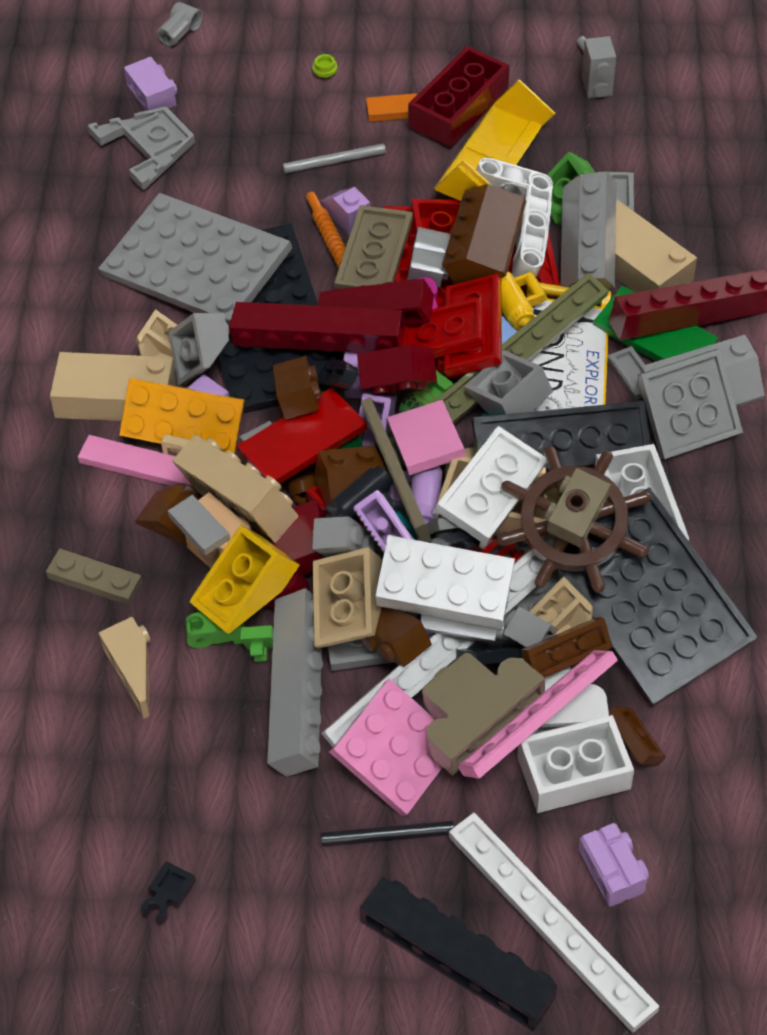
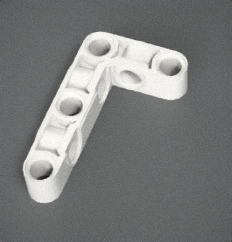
(534, 226)

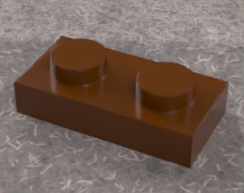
(639, 740)

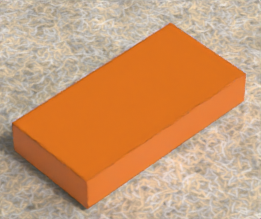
(388, 107)

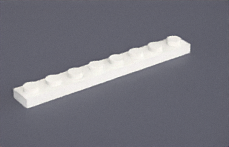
(554, 923)

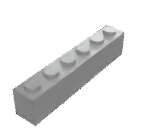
(294, 686)

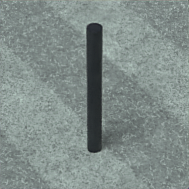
(386, 833)

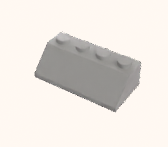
(589, 229)
(740, 363)

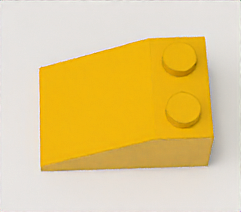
(243, 580)

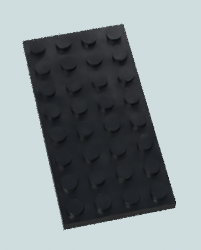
(249, 370)

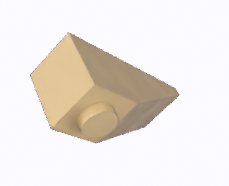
(129, 655)

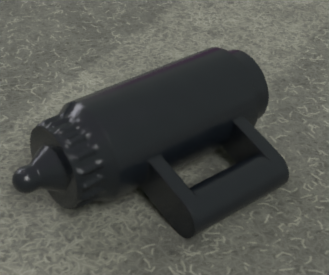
(367, 483)

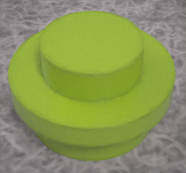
(324, 66)

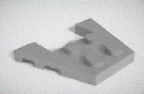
(156, 135)

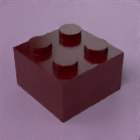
(397, 369)

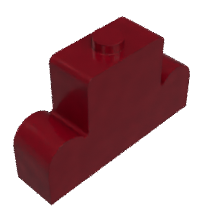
(297, 545)

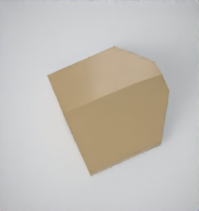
(154, 336)
(563, 607)

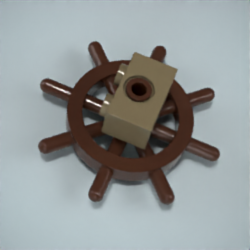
(574, 517)

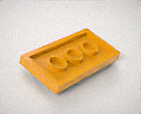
(181, 412)

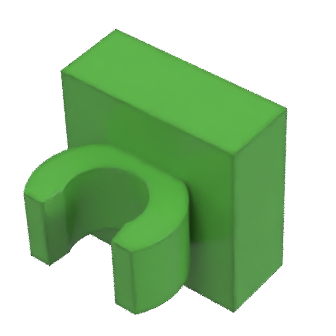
(258, 640)

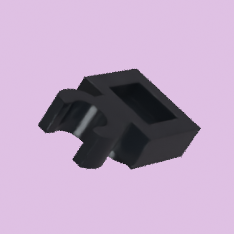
(168, 888)

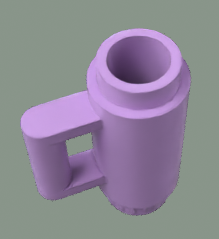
(425, 489)

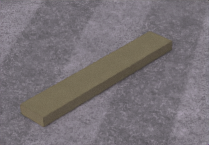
(395, 471)

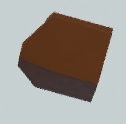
(156, 516)

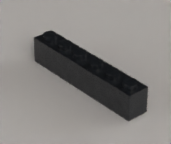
(459, 953)

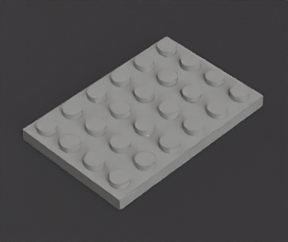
(194, 257)

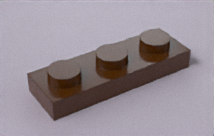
(568, 647)

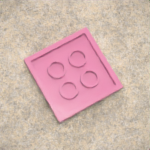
(390, 748)

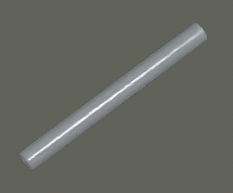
(333, 158)

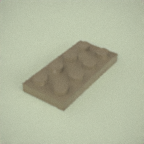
(374, 247)

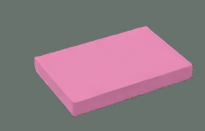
(426, 437)

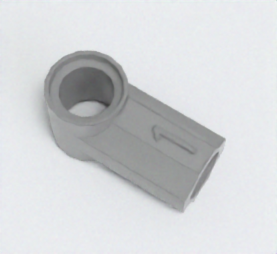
(181, 20)

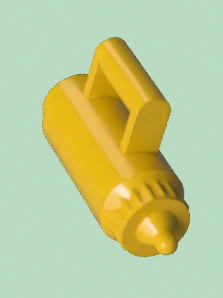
(515, 305)

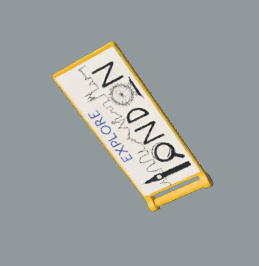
(575, 360)

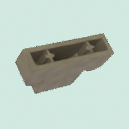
(475, 705)

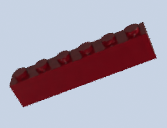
(689, 304)
(316, 327)

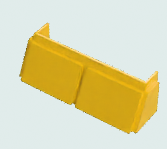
(500, 135)

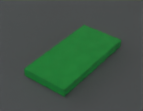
(658, 345)

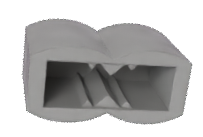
(428, 255)

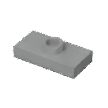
(441, 527)

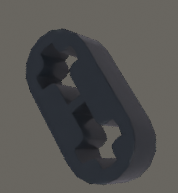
(338, 375)

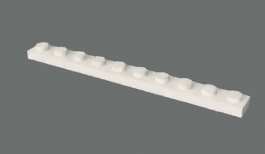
(441, 652)

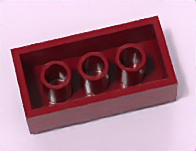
(458, 96)

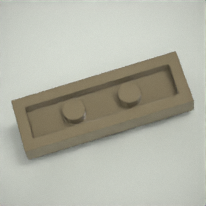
(94, 577)

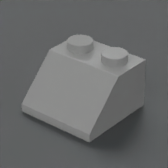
(197, 344)
(510, 387)

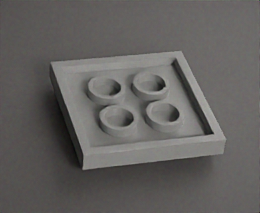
(690, 403)

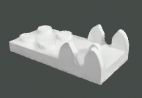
(476, 496)

